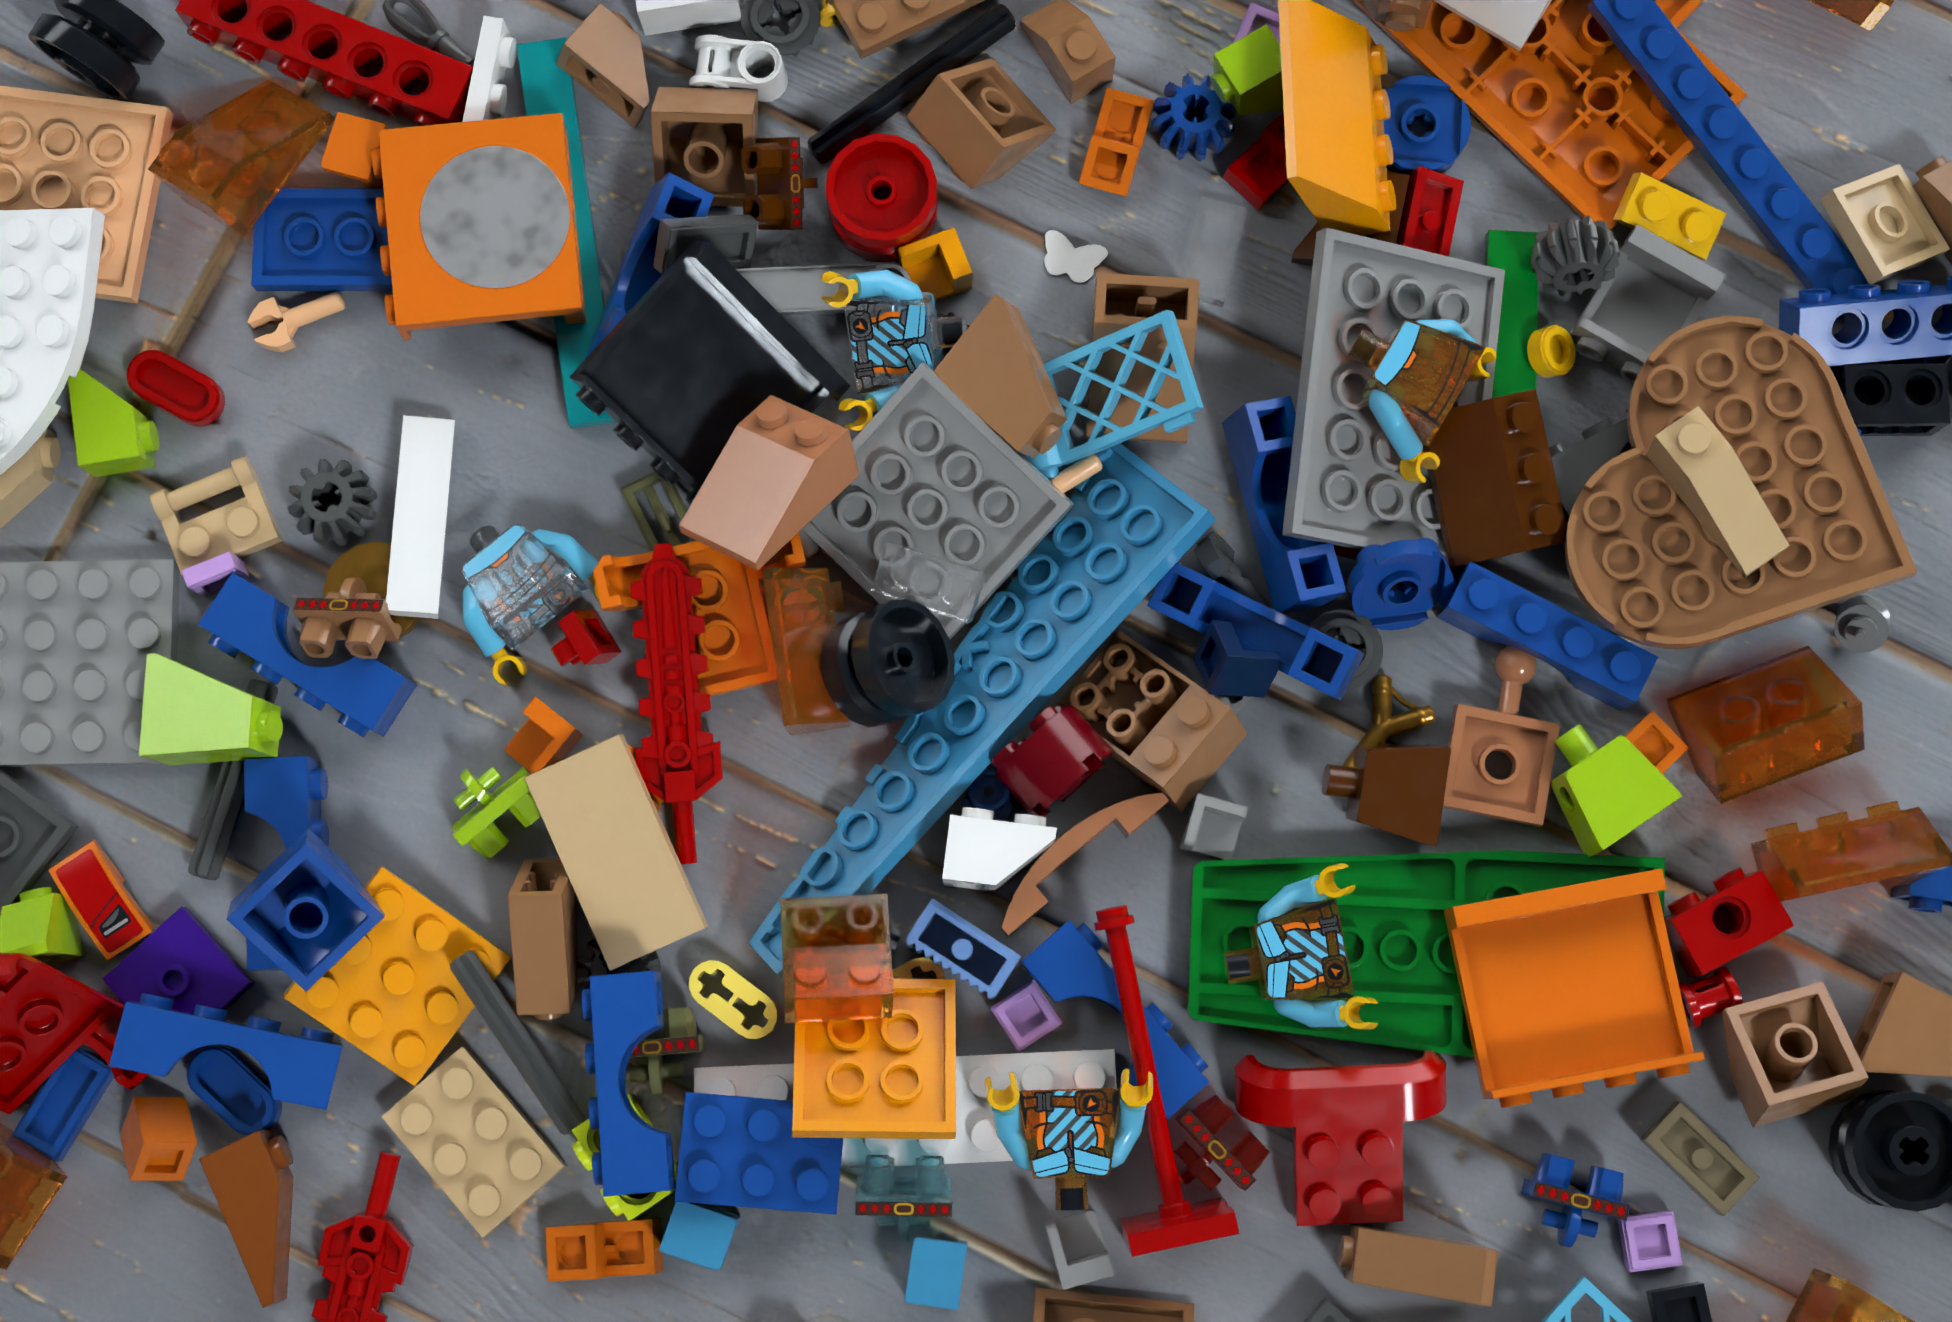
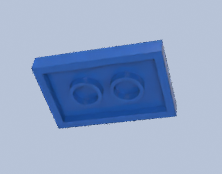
(320, 241)
(746, 1157)

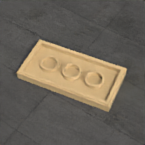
(616, 851)

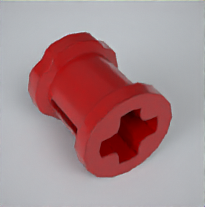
(1709, 996)

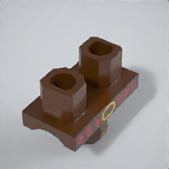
(778, 183)

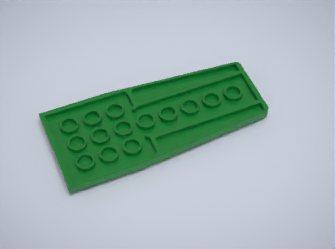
(1389, 929)

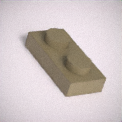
(1699, 1158)

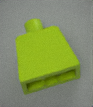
(1607, 789)

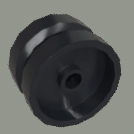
(98, 43)
(887, 663)
(1868, 1153)

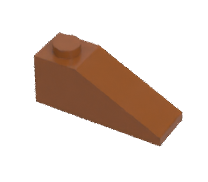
(255, 1198)

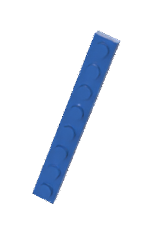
(1729, 143)

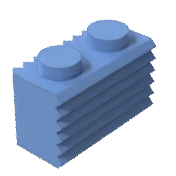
(962, 949)

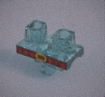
(904, 1199)

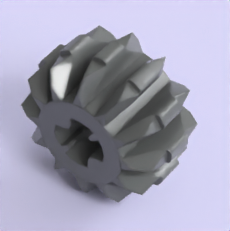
(1575, 256)
(329, 485)

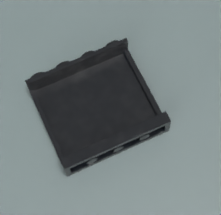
(698, 363)

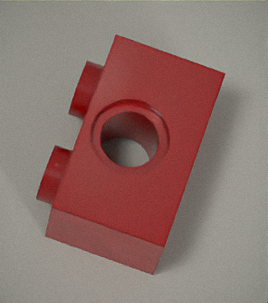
(1755, 919)

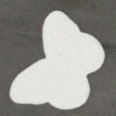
(1076, 262)

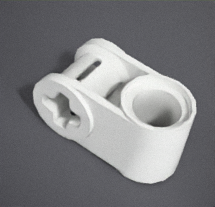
(731, 63)

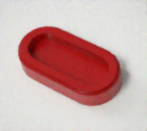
(175, 388)

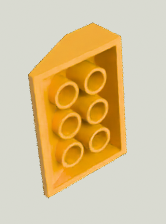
(1335, 118)

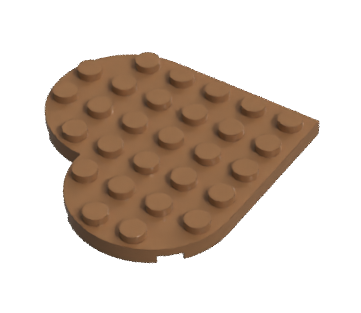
(1651, 563)

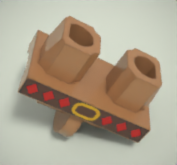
(348, 616)

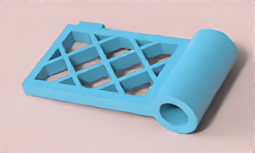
(1171, 418)

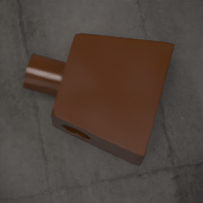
(1394, 788)

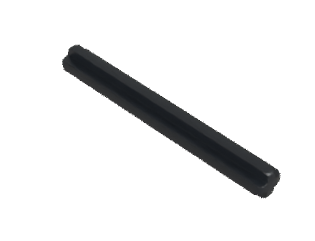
(911, 83)

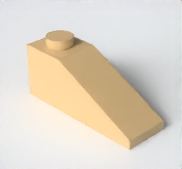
(1717, 490)

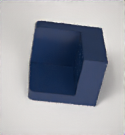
(1229, 668)

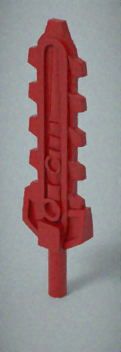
(678, 757)
(364, 1255)

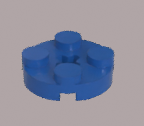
(1440, 109)
(1381, 567)

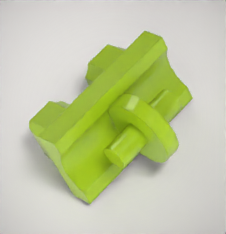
(478, 824)

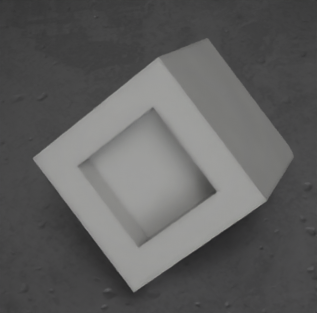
(1212, 827)
(1079, 1249)

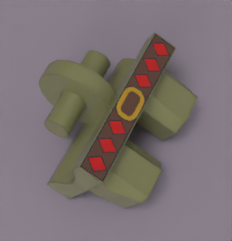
(679, 1038)

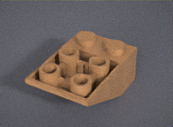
(1121, 302)
(1155, 719)

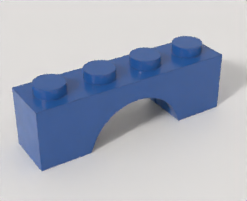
(666, 200)
(1296, 570)
(256, 624)
(1303, 650)
(1582, 651)
(289, 798)
(1070, 967)
(157, 1038)
(632, 1152)

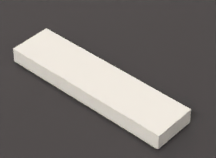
(420, 517)

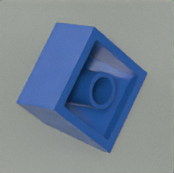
(305, 910)

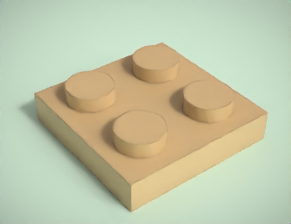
(1884, 224)

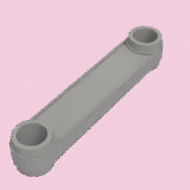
(800, 288)

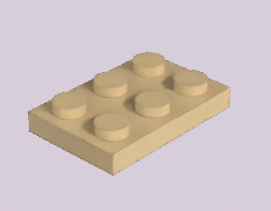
(474, 1141)

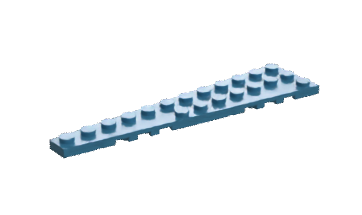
(1029, 641)

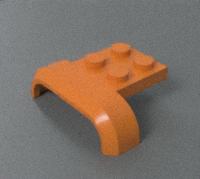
(731, 602)

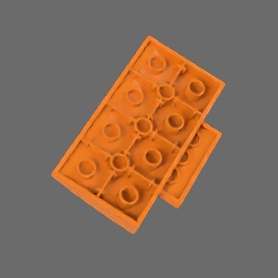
(1562, 100)

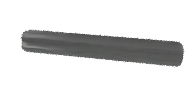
(224, 806)
(517, 1042)

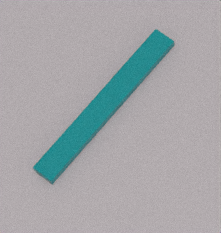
(552, 91)

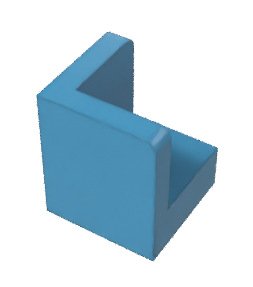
(699, 1234)
(936, 1273)

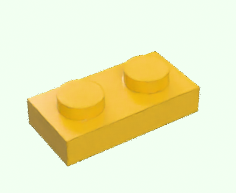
(1670, 215)

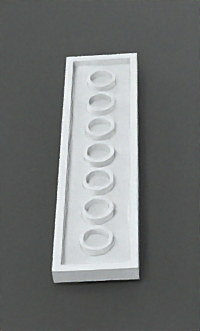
(975, 1125)

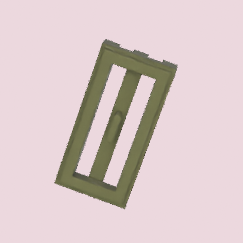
(646, 484)

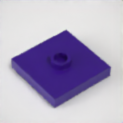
(182, 965)

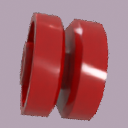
(878, 169)

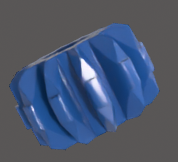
(1187, 134)

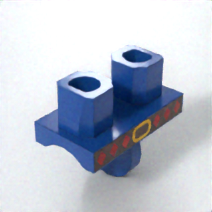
(1601, 1197)

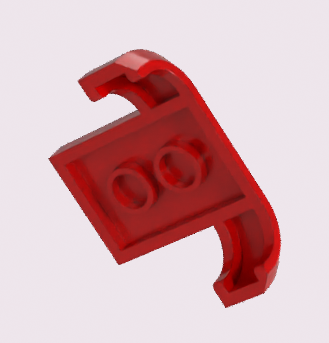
(45, 1022)
(1344, 1130)

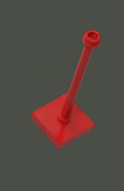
(1176, 1220)

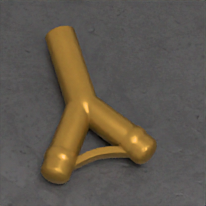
(1386, 725)

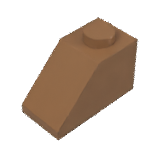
(1070, 48)
(609, 63)

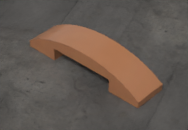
(1126, 816)

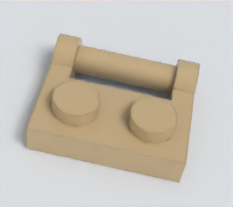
(235, 527)

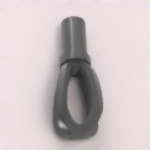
(438, 41)

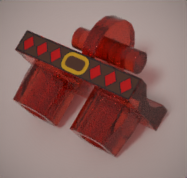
(1237, 1162)

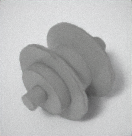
(1862, 623)

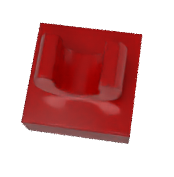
(585, 640)

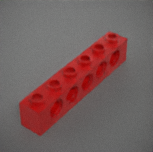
(343, 72)

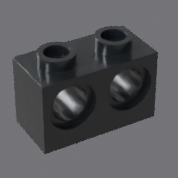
(1890, 408)

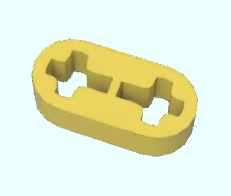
(726, 1010)

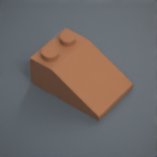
(770, 482)

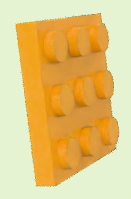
(396, 984)
(881, 1073)

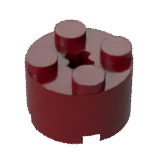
(1052, 760)

